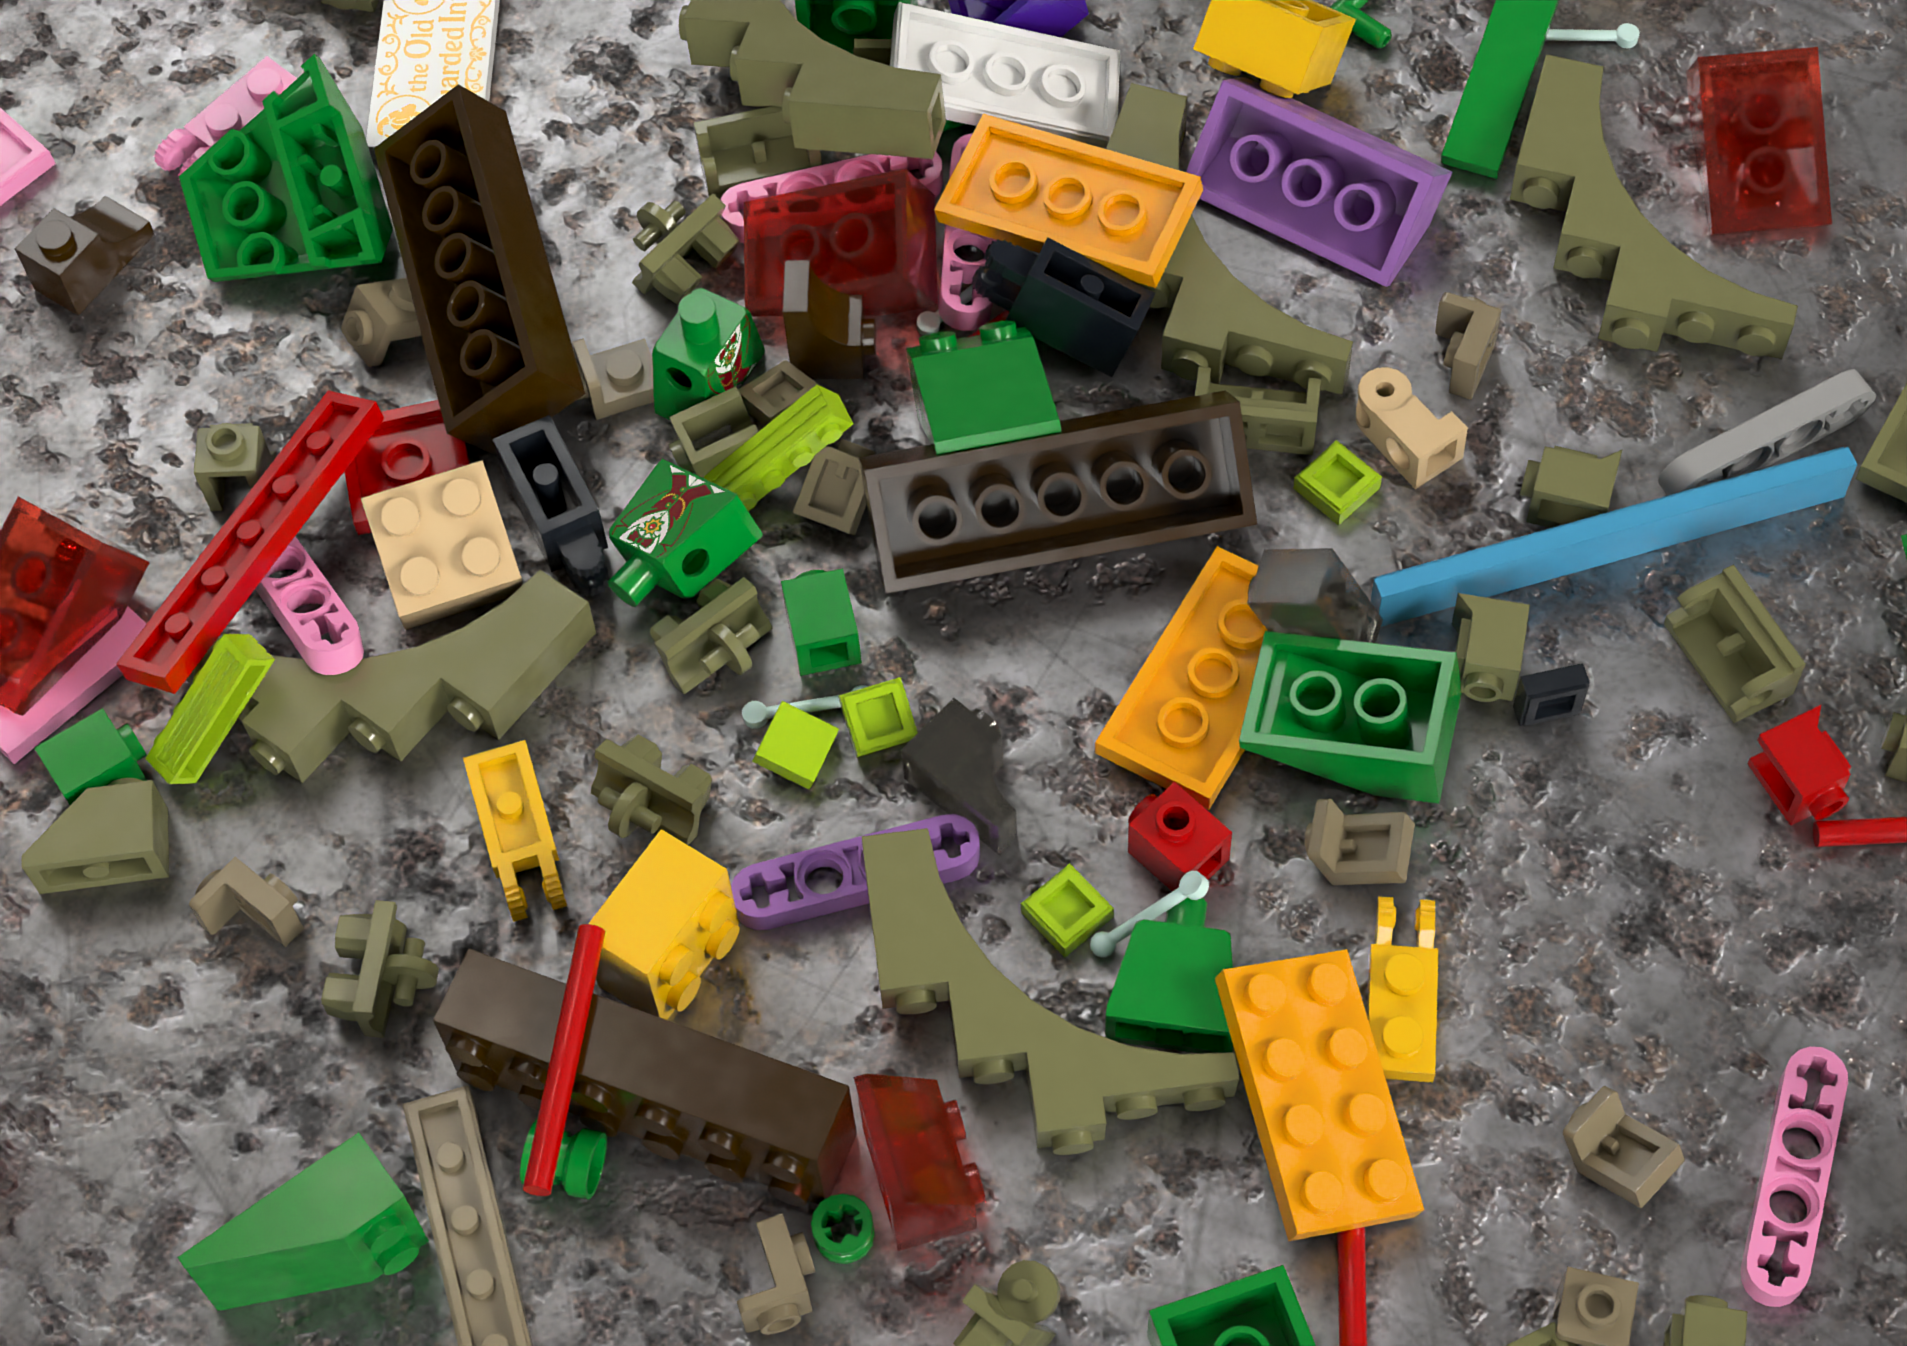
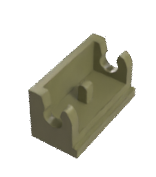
(748, 149)
(1270, 416)
(1735, 644)

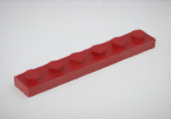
(250, 542)

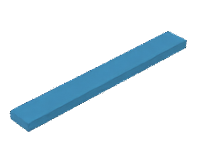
(1614, 535)

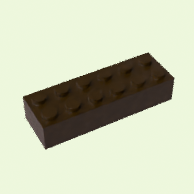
(477, 270)
(1060, 495)
(653, 1081)

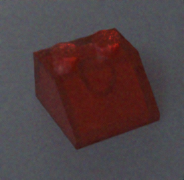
(917, 1158)

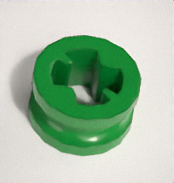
(834, 1210)

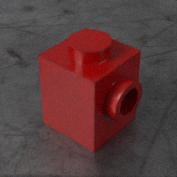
(1177, 836)

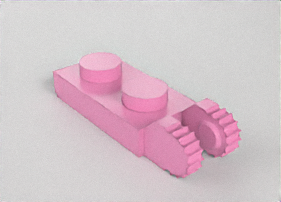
(229, 111)

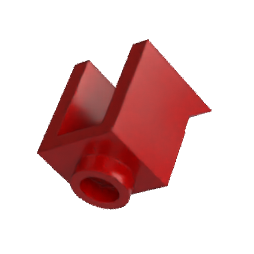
(1802, 769)

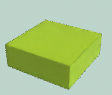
(1337, 482)
(878, 717)
(795, 745)
(1067, 910)

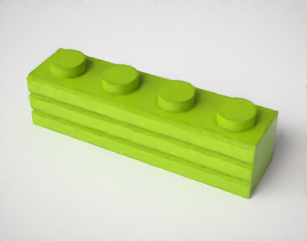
(783, 446)
(209, 708)

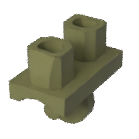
(665, 264)
(713, 635)
(646, 796)
(380, 943)
(1008, 1315)

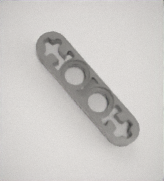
(1772, 434)

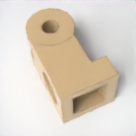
(1406, 428)

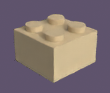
(442, 545)

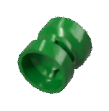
(578, 1163)

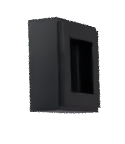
(1551, 695)

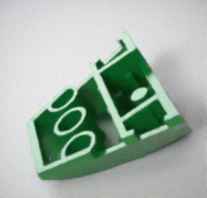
(289, 188)

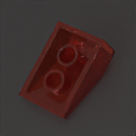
(1760, 140)
(860, 238)
(56, 598)

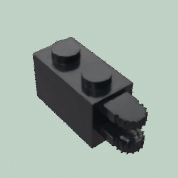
(1065, 300)
(555, 503)

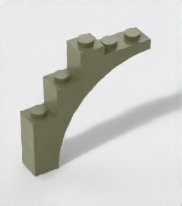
(822, 89)
(1608, 238)
(1212, 312)
(392, 700)
(998, 1029)

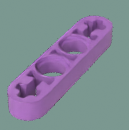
(849, 860)

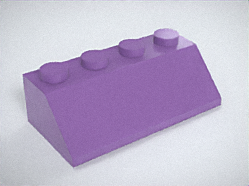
(1315, 180)

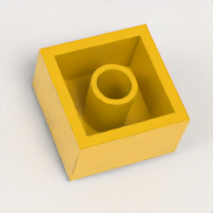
(1281, 41)
(665, 927)

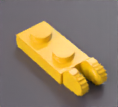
(514, 822)
(1404, 995)

